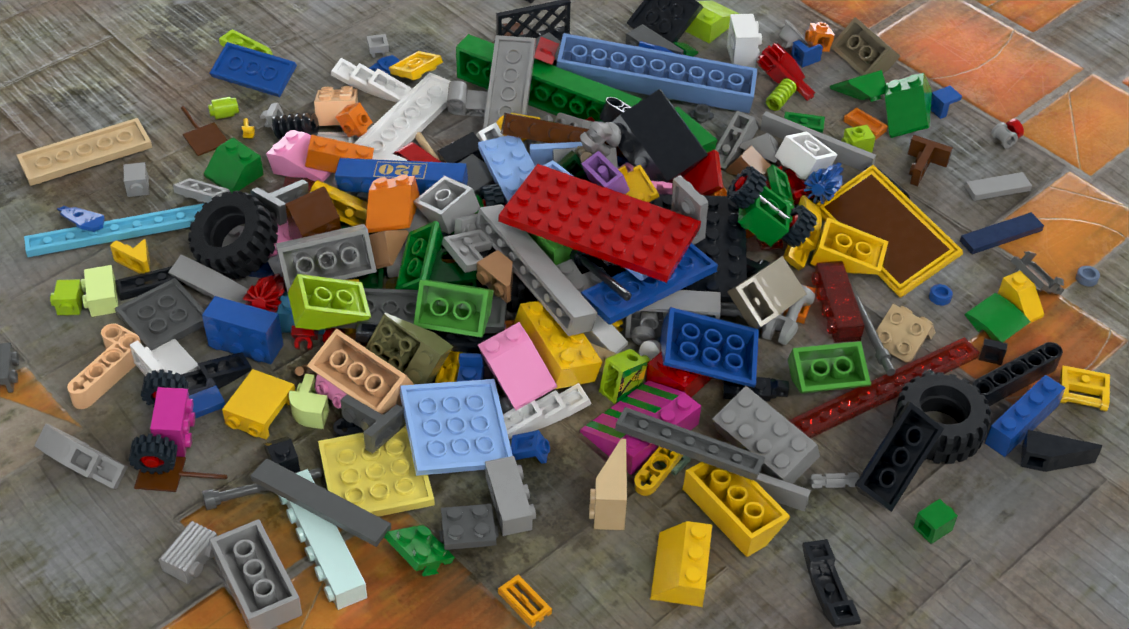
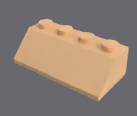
(359, 372)

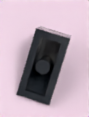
(283, 453)

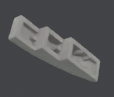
(207, 280)

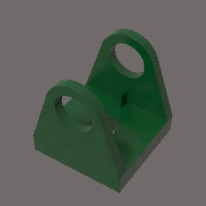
(451, 272)

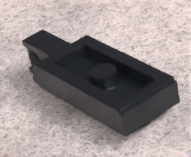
(765, 388)

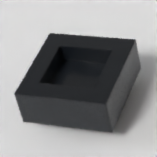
(993, 351)

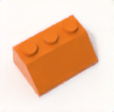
(326, 152)

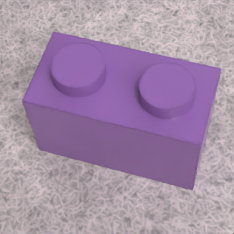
(604, 173)

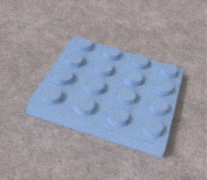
(454, 425)

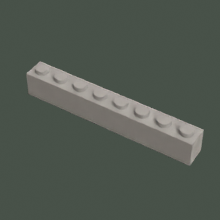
(538, 273)

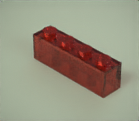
(838, 302)

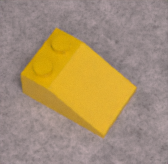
(857, 249)

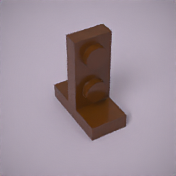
(926, 152)

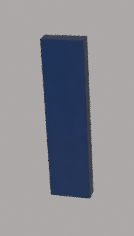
(1001, 233)

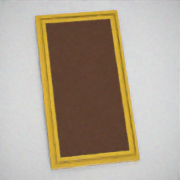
(879, 208)

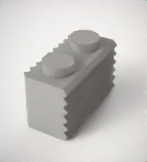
(188, 553)

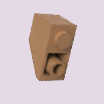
(497, 274)

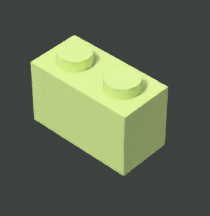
(100, 290)

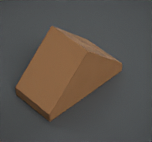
(749, 158)
(387, 246)

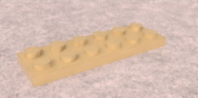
(84, 151)

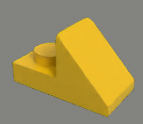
(132, 258)

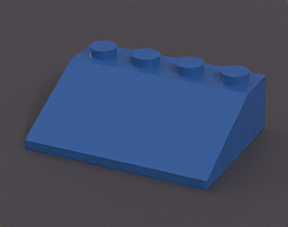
(710, 347)

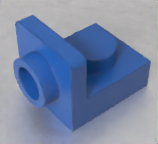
(470, 367)
(530, 445)

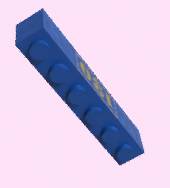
(358, 174)

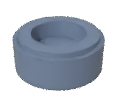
(1087, 276)

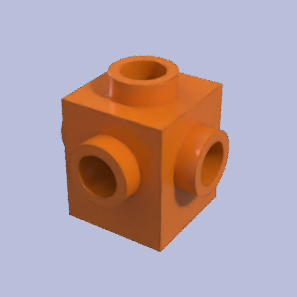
(819, 34)
(354, 120)

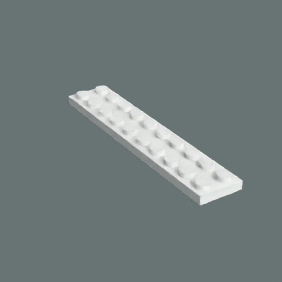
(404, 119)

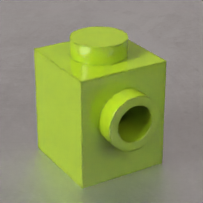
(860, 137)
(67, 297)

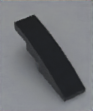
(217, 372)

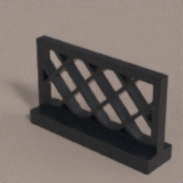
(533, 11)

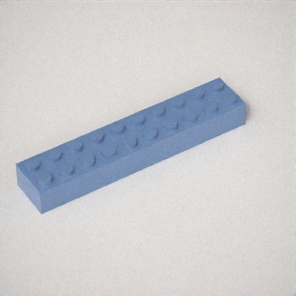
(648, 70)

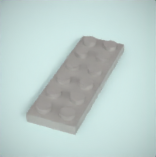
(509, 77)

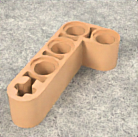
(105, 369)

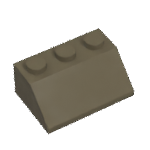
(864, 49)

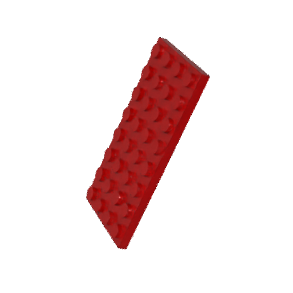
(600, 222)

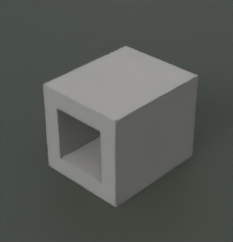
(136, 179)

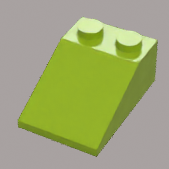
(711, 21)
(326, 302)

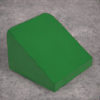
(688, 51)

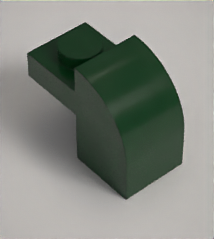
(573, 165)

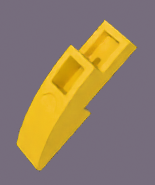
(798, 255)

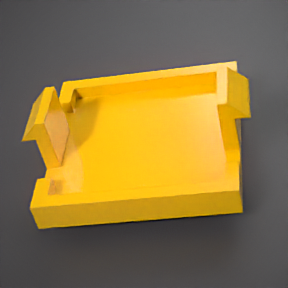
(639, 184)

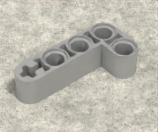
(465, 101)

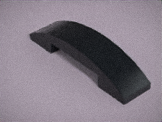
(828, 585)

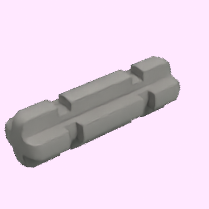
(834, 480)

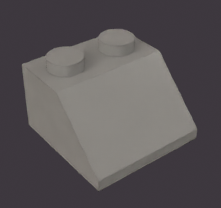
(446, 202)

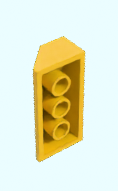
(735, 506)

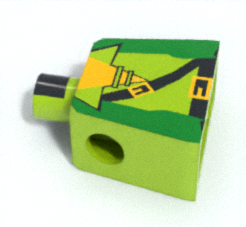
(623, 374)

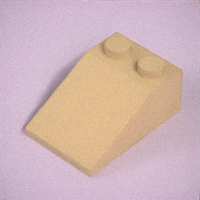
(610, 493)

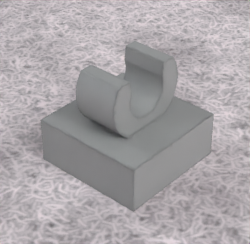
(378, 44)
(273, 110)

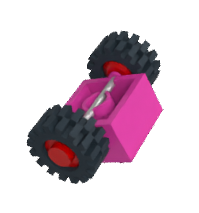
(169, 424)

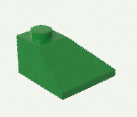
(863, 87)

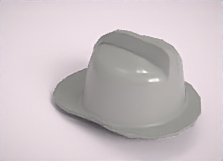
(790, 34)

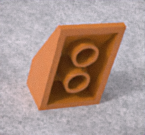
(391, 203)

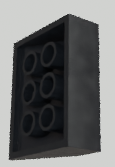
(658, 139)

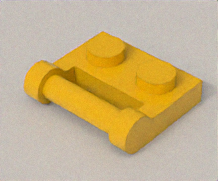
(1085, 382)

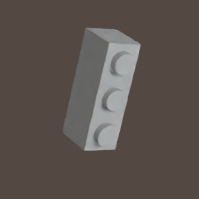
(509, 495)

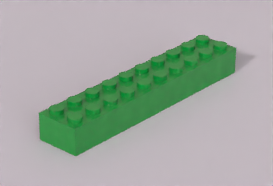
(551, 87)

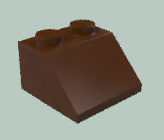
(312, 214)

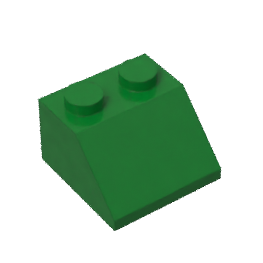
(234, 166)

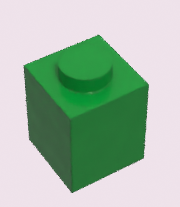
(935, 521)

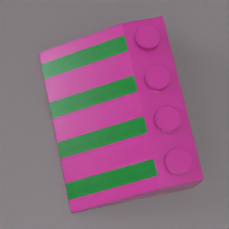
(648, 399)

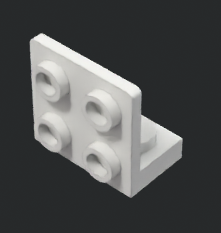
(167, 357)

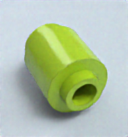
(223, 107)

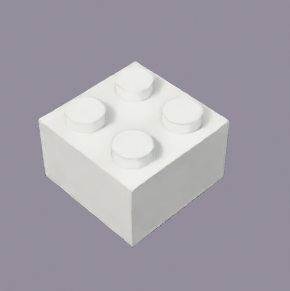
(743, 40)
(804, 154)

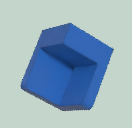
(806, 56)
(942, 99)

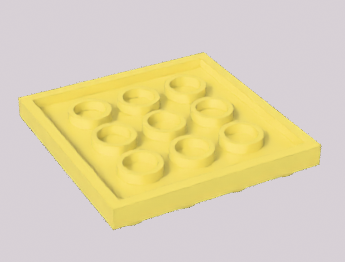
(376, 481)

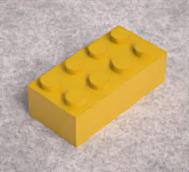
(566, 357)

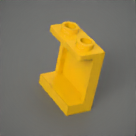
(257, 403)

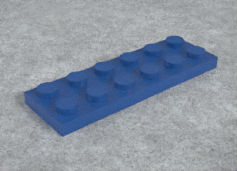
(611, 307)

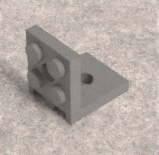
(690, 203)

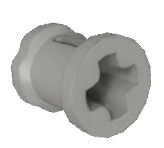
(1004, 135)

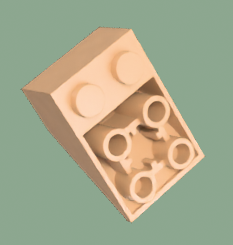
(331, 102)

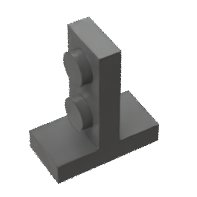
(276, 200)
(376, 427)

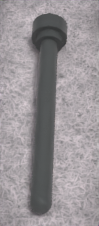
(214, 498)

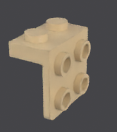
(904, 332)

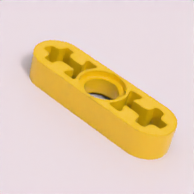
(658, 476)

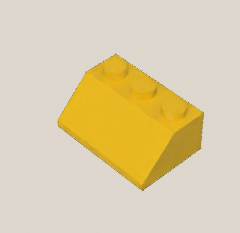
(682, 564)

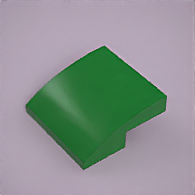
(997, 318)

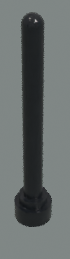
(583, 259)

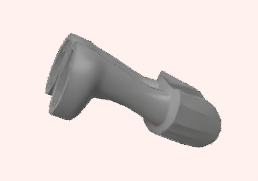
(594, 138)
(787, 325)

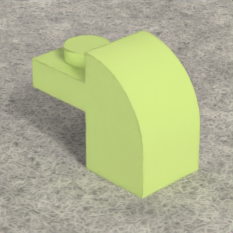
(307, 406)

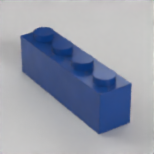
(1024, 415)

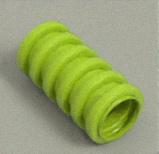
(781, 94)

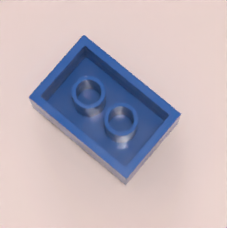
(243, 329)

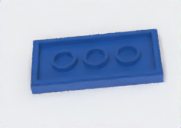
(253, 69)

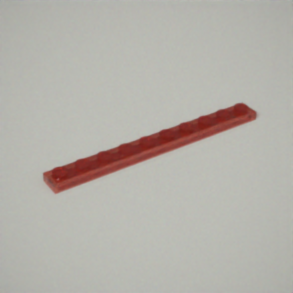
(882, 389)

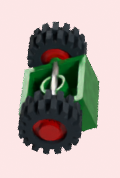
(766, 212)

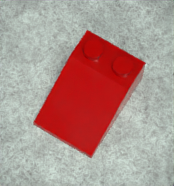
(675, 378)

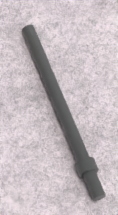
(882, 354)

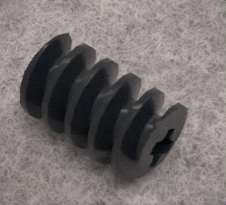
(300, 123)

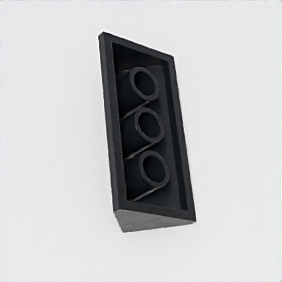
(899, 457)

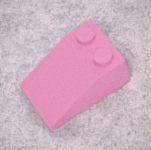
(290, 156)
(517, 366)

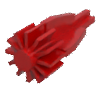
(782, 65)
(266, 293)

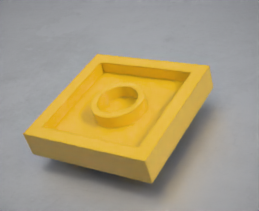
(416, 65)

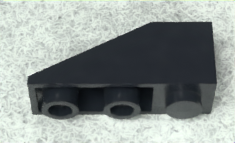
(1054, 452)

